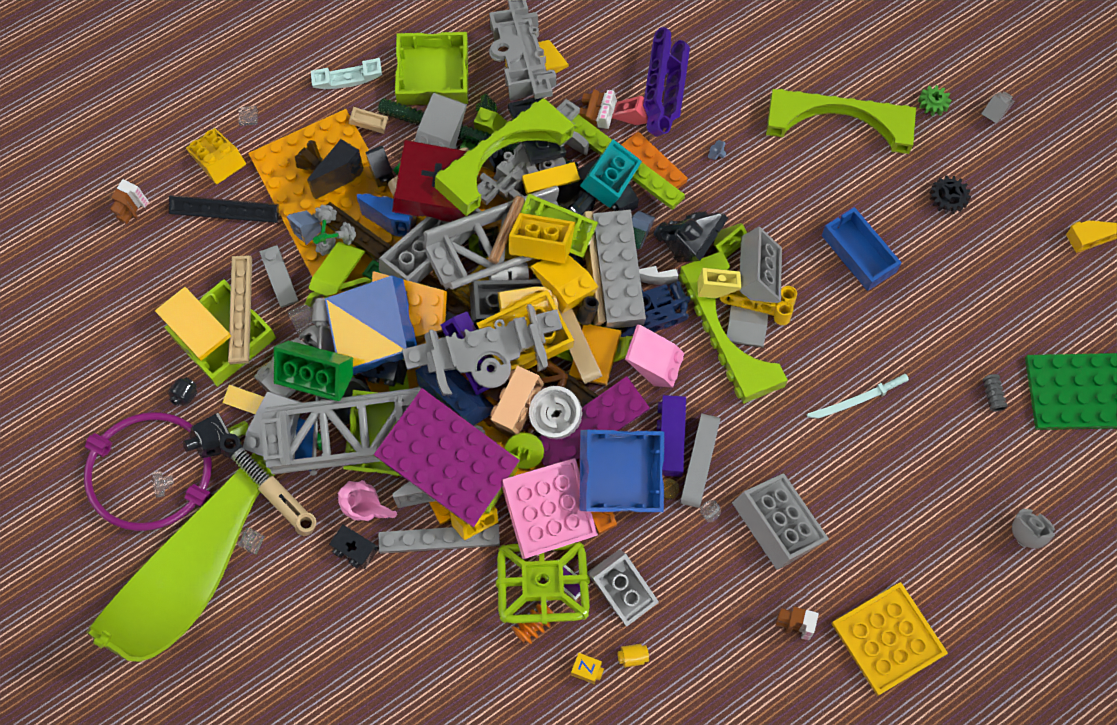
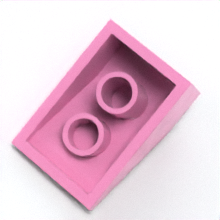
(654, 357)

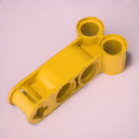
(776, 309)

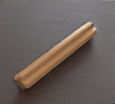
(507, 226)

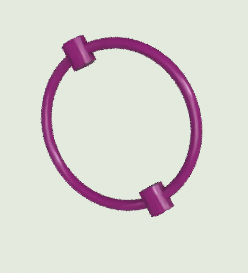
(101, 446)

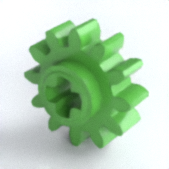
(934, 100)

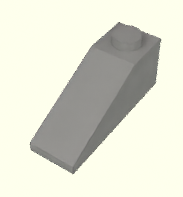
(279, 276)

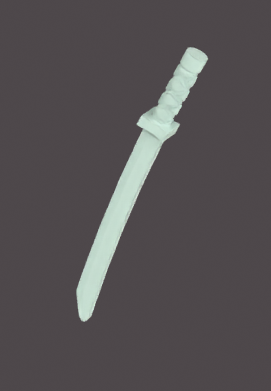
(879, 390)

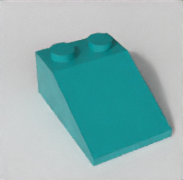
(611, 173)

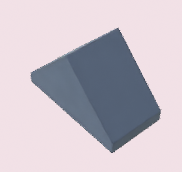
(643, 221)

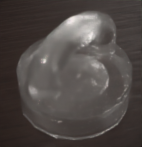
(710, 511)

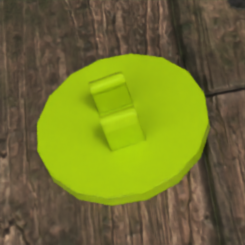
(526, 447)

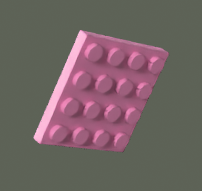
(547, 508)

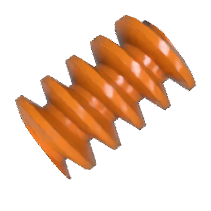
(527, 630)

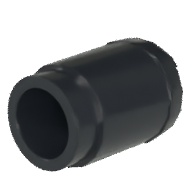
(587, 310)

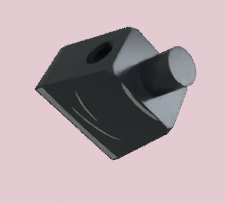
(206, 437)

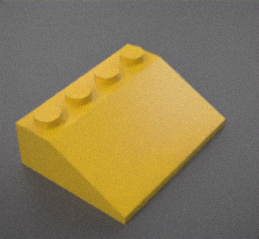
(555, 342)

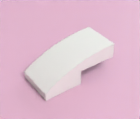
(652, 276)

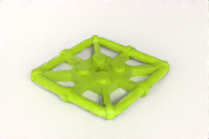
(534, 591)

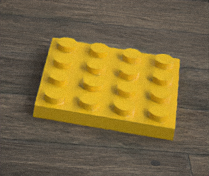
(889, 638)

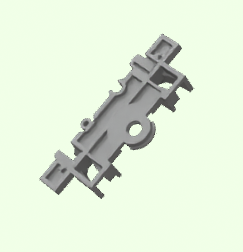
(525, 68)

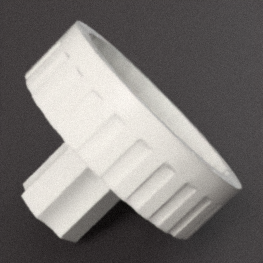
(559, 426)

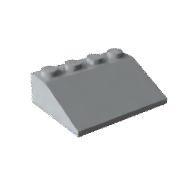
(780, 521)

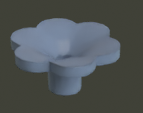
(717, 150)

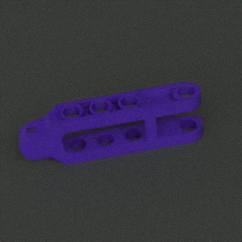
(660, 65)

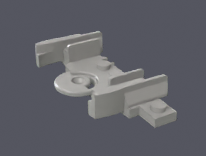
(514, 166)
(503, 342)

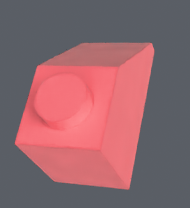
(631, 111)

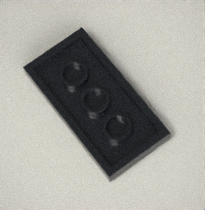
(536, 150)

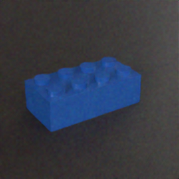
(861, 249)

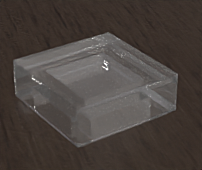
(248, 115)

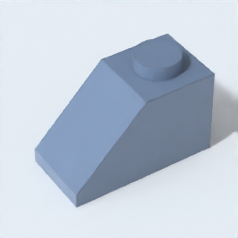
(304, 225)

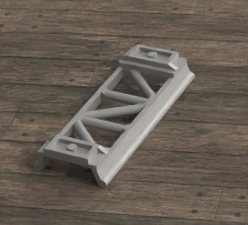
(442, 250)
(276, 432)

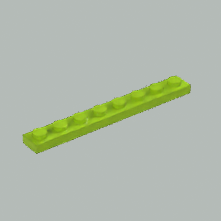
(643, 176)

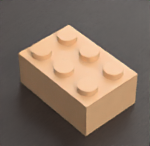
(516, 400)

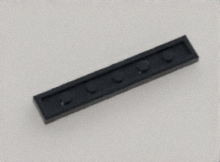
(224, 208)

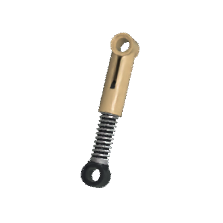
(269, 486)

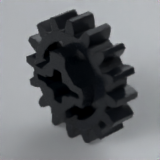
(950, 194)

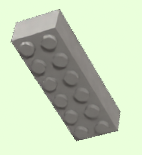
(408, 256)
(619, 269)

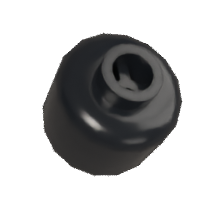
(182, 392)

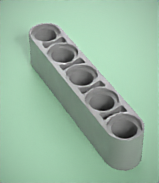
(700, 460)

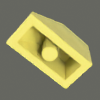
(717, 283)

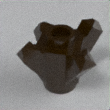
(309, 157)

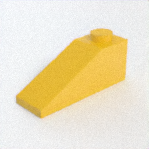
(1091, 234)

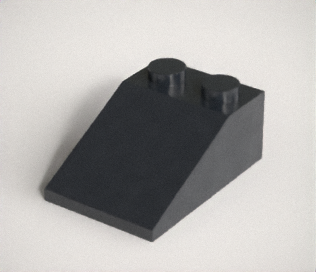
(336, 169)

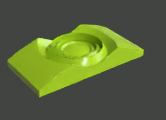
(583, 228)

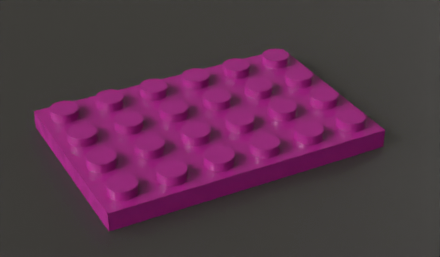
(446, 457)

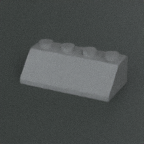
(760, 267)

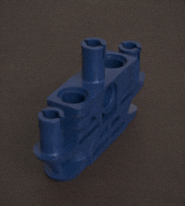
(661, 308)

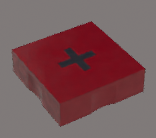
(415, 184)

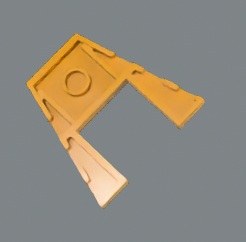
(426, 305)

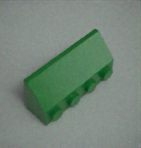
(312, 370)

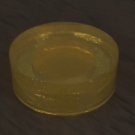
(671, 489)

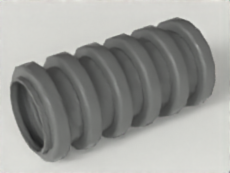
(994, 392)

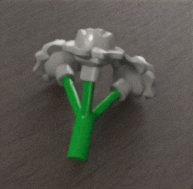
(326, 242)

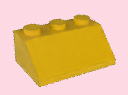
(541, 238)

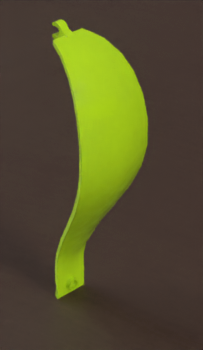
(179, 577)

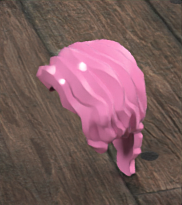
(361, 502)

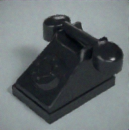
(691, 236)

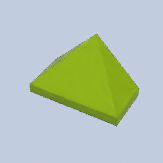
(729, 239)

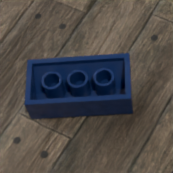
(463, 398)

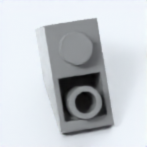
(998, 106)

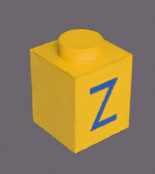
(587, 668)

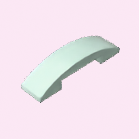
(346, 77)

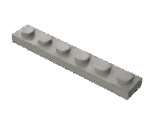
(435, 540)

